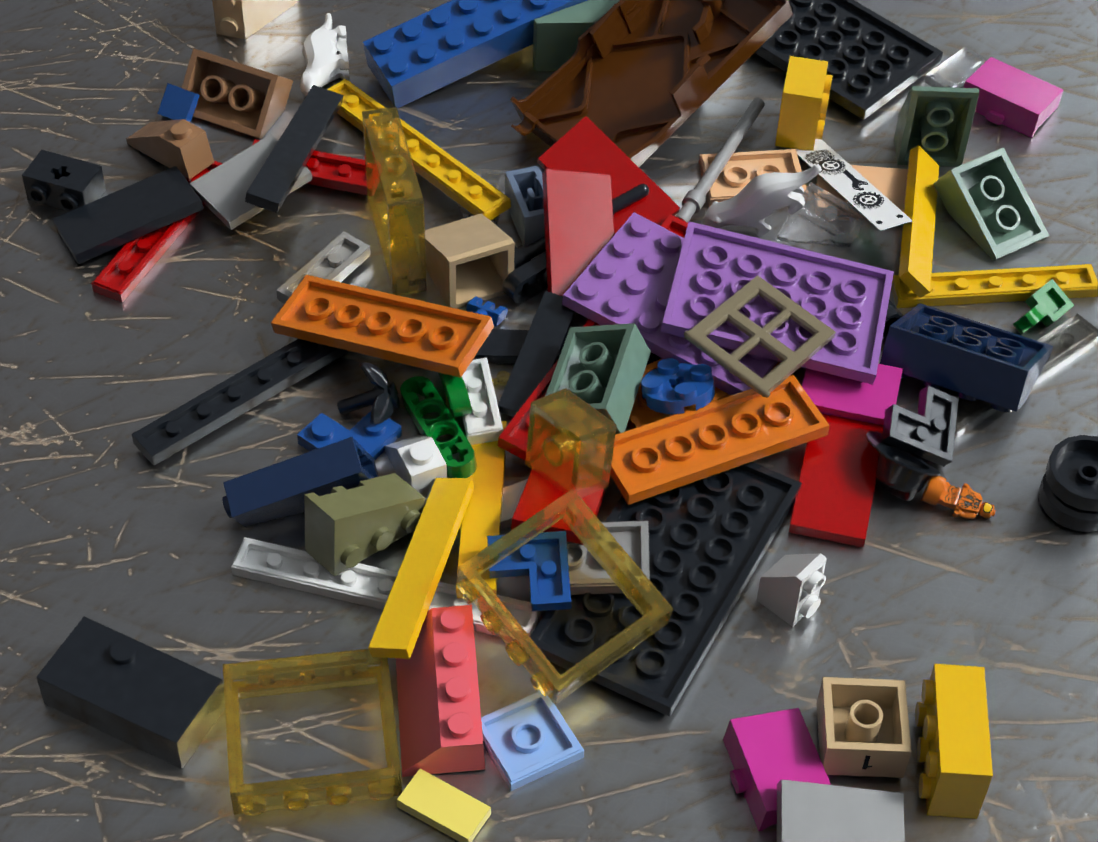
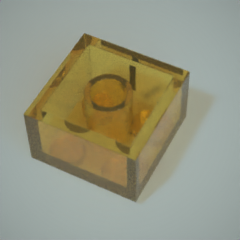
(570, 443)

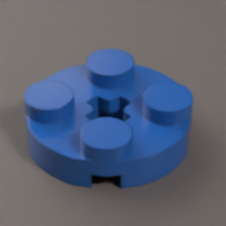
(677, 386)

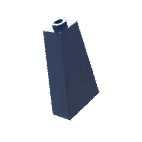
(281, 487)

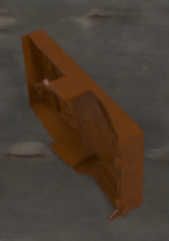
(649, 69)

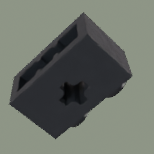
(63, 181)

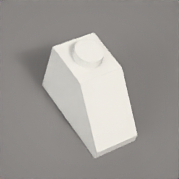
(417, 462)

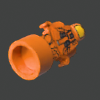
(963, 501)

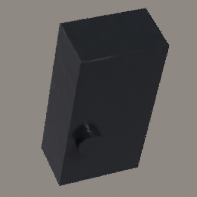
(132, 692)

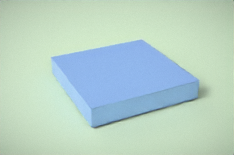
(529, 740)

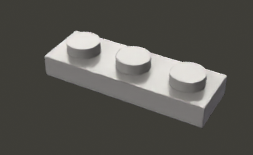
(331, 263)

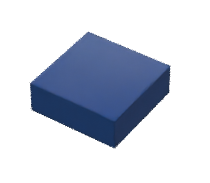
(178, 103)

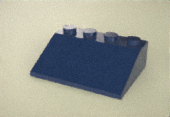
(965, 357)

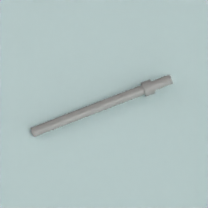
(696, 198)

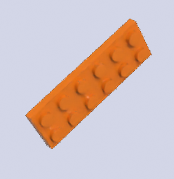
(383, 325)
(713, 439)

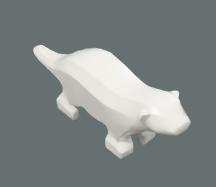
(321, 56)
(760, 200)

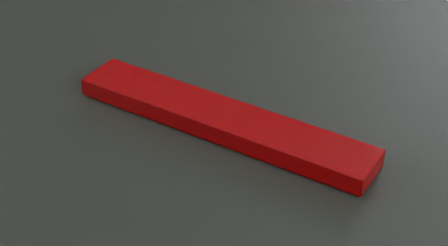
(140, 256)

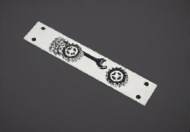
(854, 187)

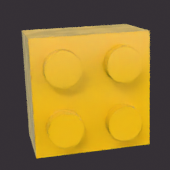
(803, 103)

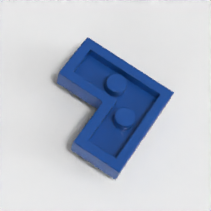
(371, 437)
(546, 565)

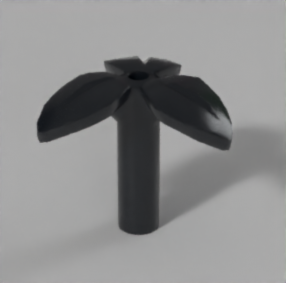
(381, 397)

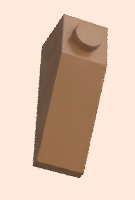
(174, 144)

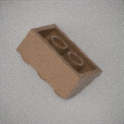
(236, 93)

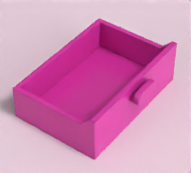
(1013, 96)
(853, 398)
(768, 750)

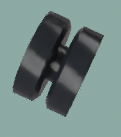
(1071, 484)

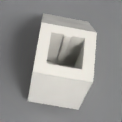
(793, 586)

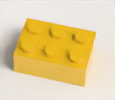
(954, 741)

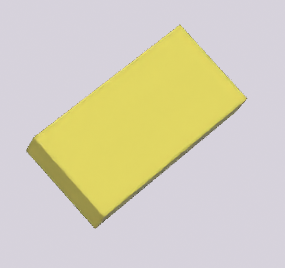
(443, 807)

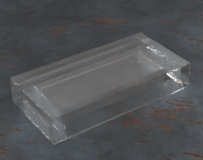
(955, 69)

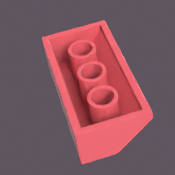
(441, 697)

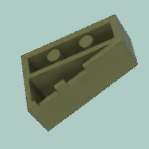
(359, 520)

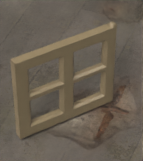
(790, 359)

